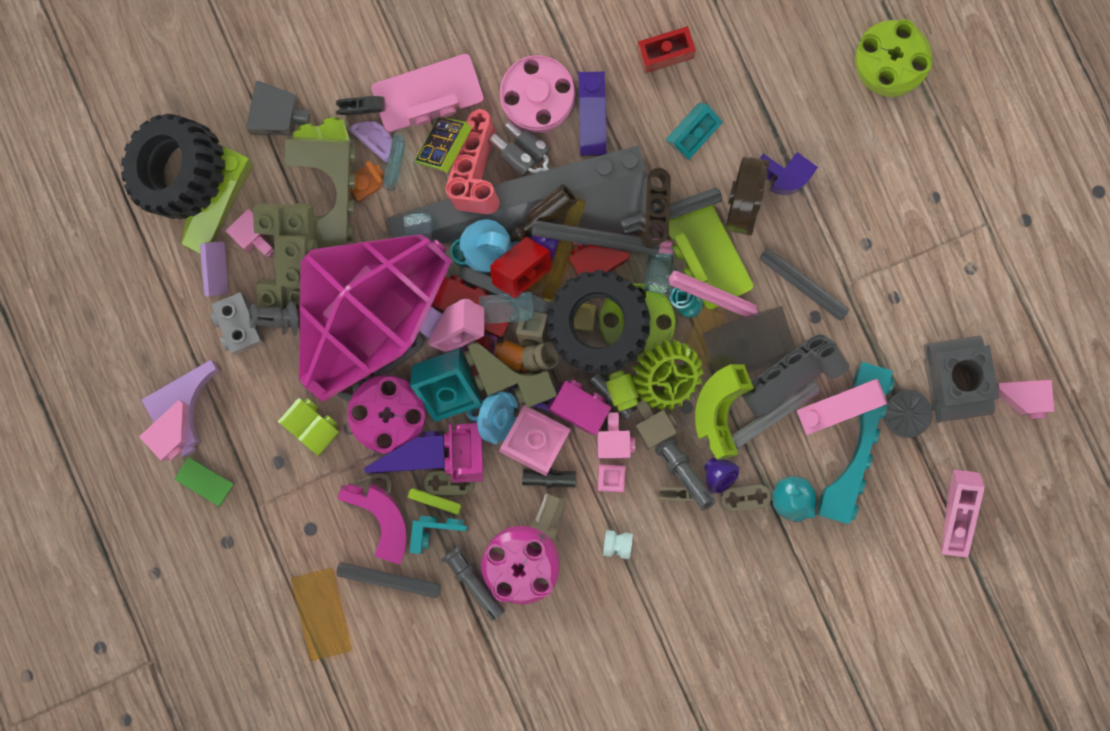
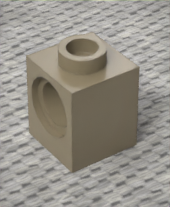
(533, 331)

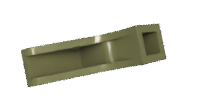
(496, 376)

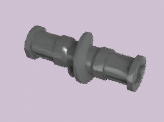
(275, 317)

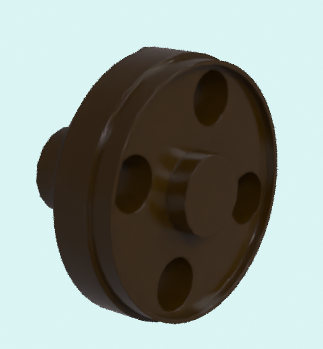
(747, 195)

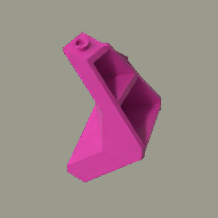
(363, 307)

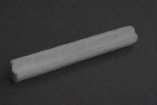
(777, 413)

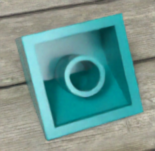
(445, 385)

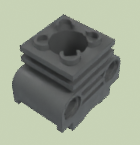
(945, 397)

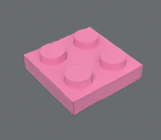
(535, 440)

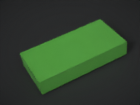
(204, 481)

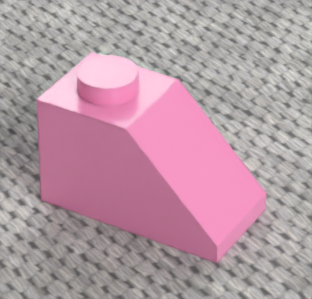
(458, 326)
(1028, 397)
(168, 433)

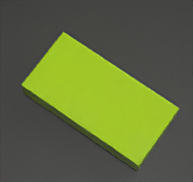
(435, 501)

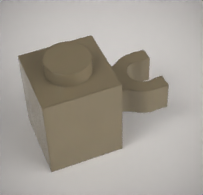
(654, 427)

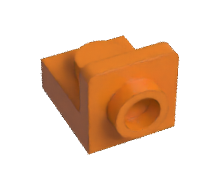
(368, 181)

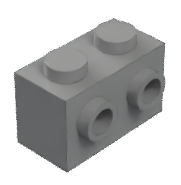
(233, 319)

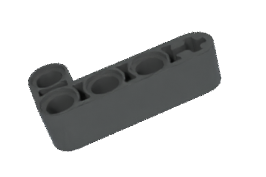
(793, 372)

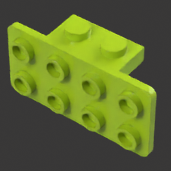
(708, 252)

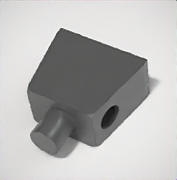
(274, 111)

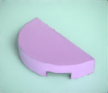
(373, 137)

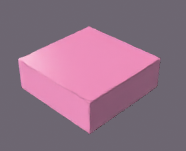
(611, 478)

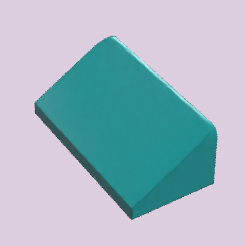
(694, 130)

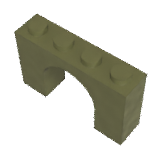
(335, 159)

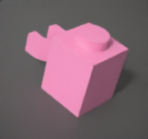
(243, 233)
(614, 443)

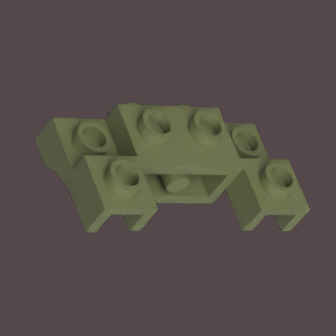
(293, 240)

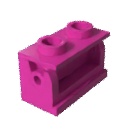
(579, 407)
(465, 453)

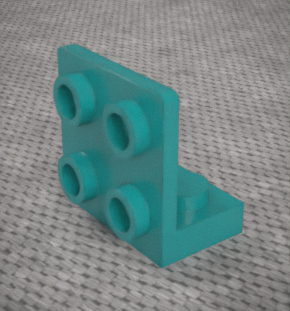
(421, 540)

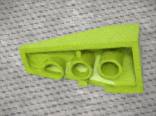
(206, 224)

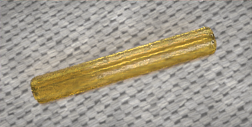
(562, 252)

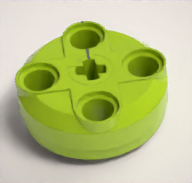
(893, 58)
(658, 307)

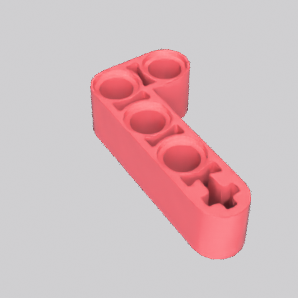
(474, 160)

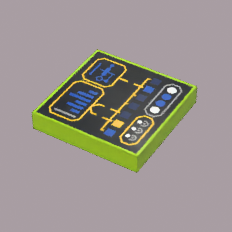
(443, 144)

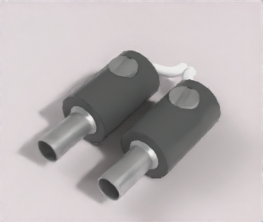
(524, 151)

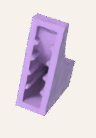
(185, 389)

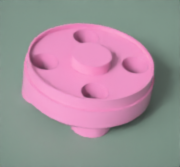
(537, 94)

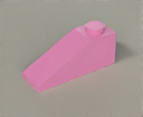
(842, 406)
(962, 512)

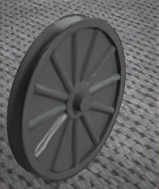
(908, 414)

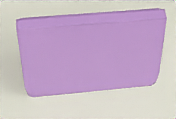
(214, 268)

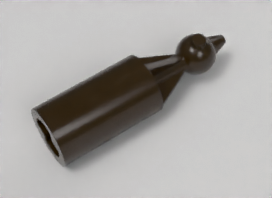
(546, 211)

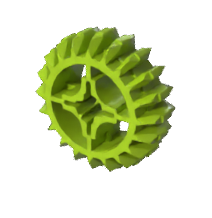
(660, 369)

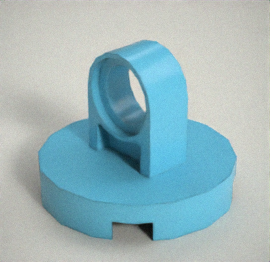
(483, 244)
(495, 416)

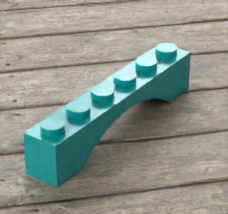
(839, 497)

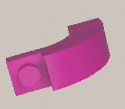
(388, 513)

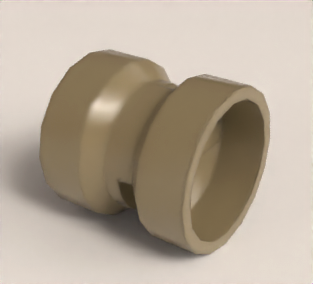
(540, 357)

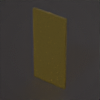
(321, 614)

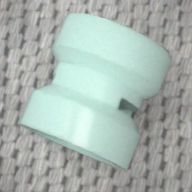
(617, 544)

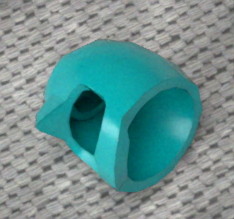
(794, 498)

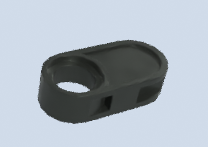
(360, 105)

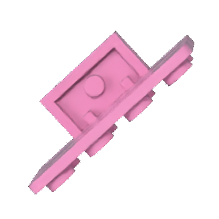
(428, 93)

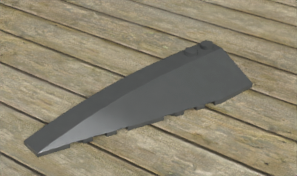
(606, 183)

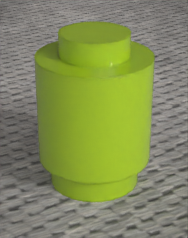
(622, 390)

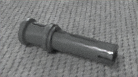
(679, 465)
(466, 573)

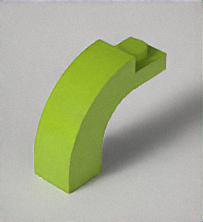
(714, 405)

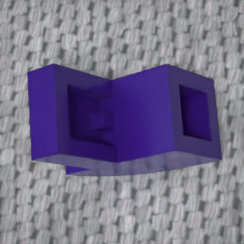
(792, 177)

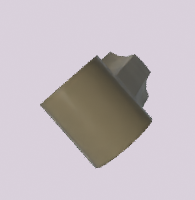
(548, 516)

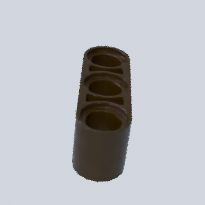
(661, 196)

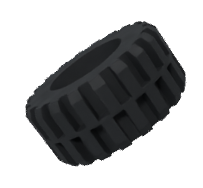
(147, 159)
(584, 288)

